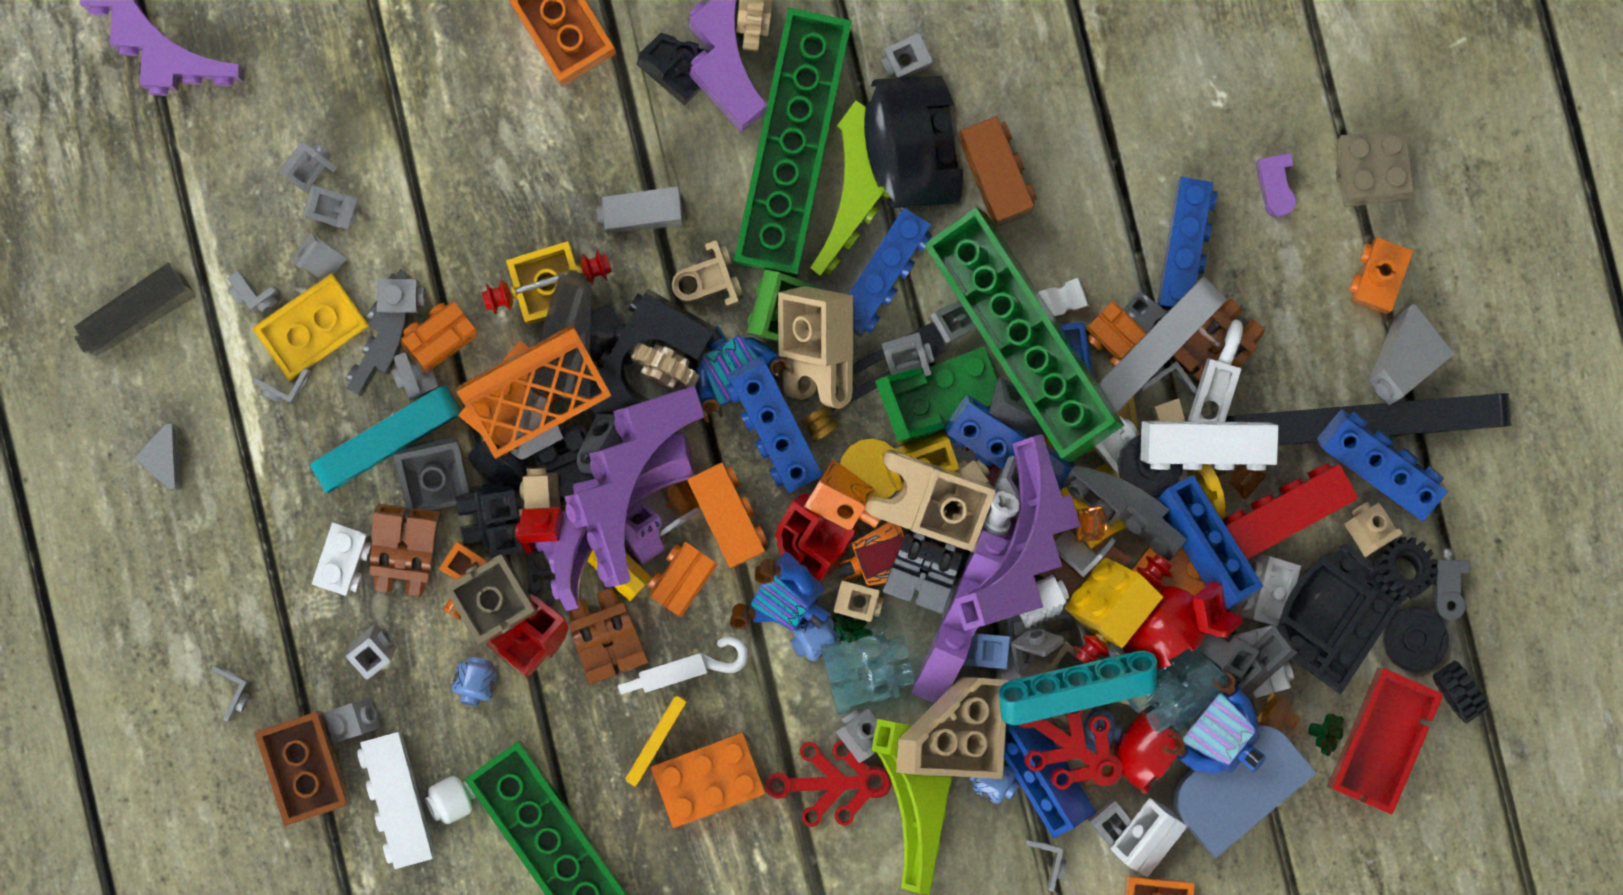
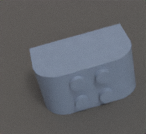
(1229, 804)

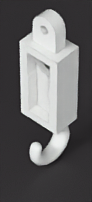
(1219, 378)
(687, 668)

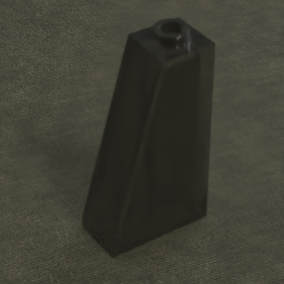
(568, 306)
(134, 310)

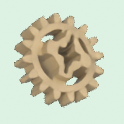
(753, 22)
(664, 366)

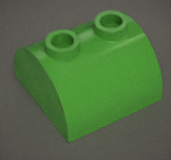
(764, 318)

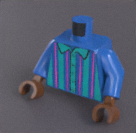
(724, 358)
(785, 596)
(1221, 734)

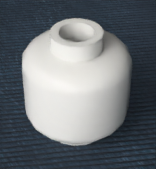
(449, 800)

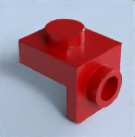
(538, 526)
(1212, 612)

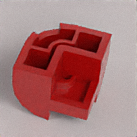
(812, 539)
(1168, 628)
(532, 639)
(1142, 753)

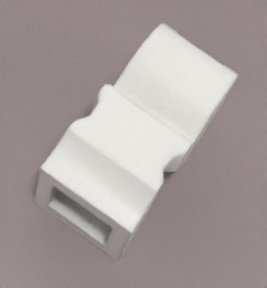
(1065, 298)

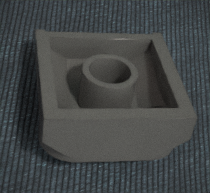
(431, 474)

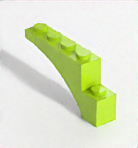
(858, 196)
(921, 806)

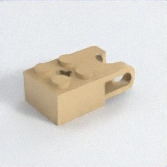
(817, 344)
(923, 501)

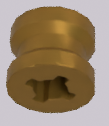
(820, 424)

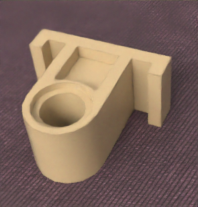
(711, 278)

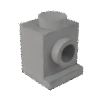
(911, 47)
(853, 736)

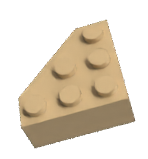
(958, 734)

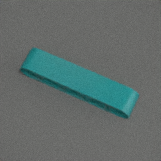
(385, 438)
(1078, 687)

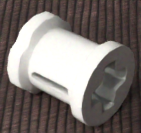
(1002, 509)

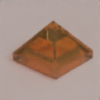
(1245, 480)
(681, 497)
(1092, 524)

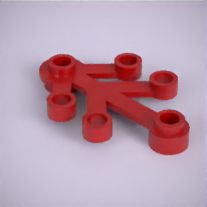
(1074, 748)
(834, 783)

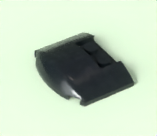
(913, 141)
(1336, 616)

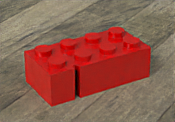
(1292, 510)
(1384, 740)

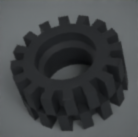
(1416, 556)
(1460, 691)

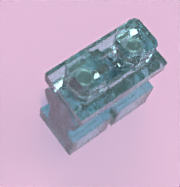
(866, 671)
(1181, 691)

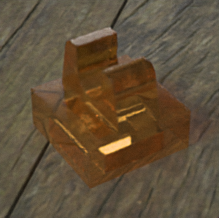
(1277, 713)

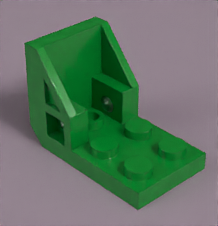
(924, 404)

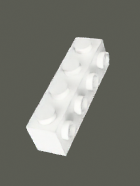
(1209, 443)
(397, 800)

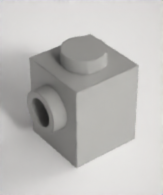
(371, 651)

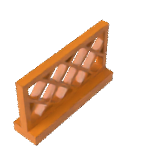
(521, 365)

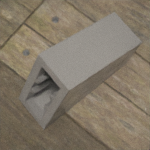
(641, 210)
(1408, 355)

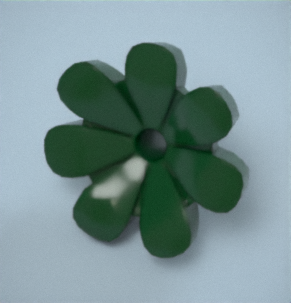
(850, 629)
(1327, 733)

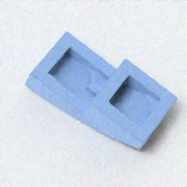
(989, 651)

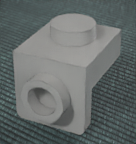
(306, 165)
(330, 207)
(244, 292)
(400, 296)
(908, 354)
(412, 379)
(351, 720)

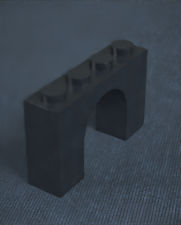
(651, 319)

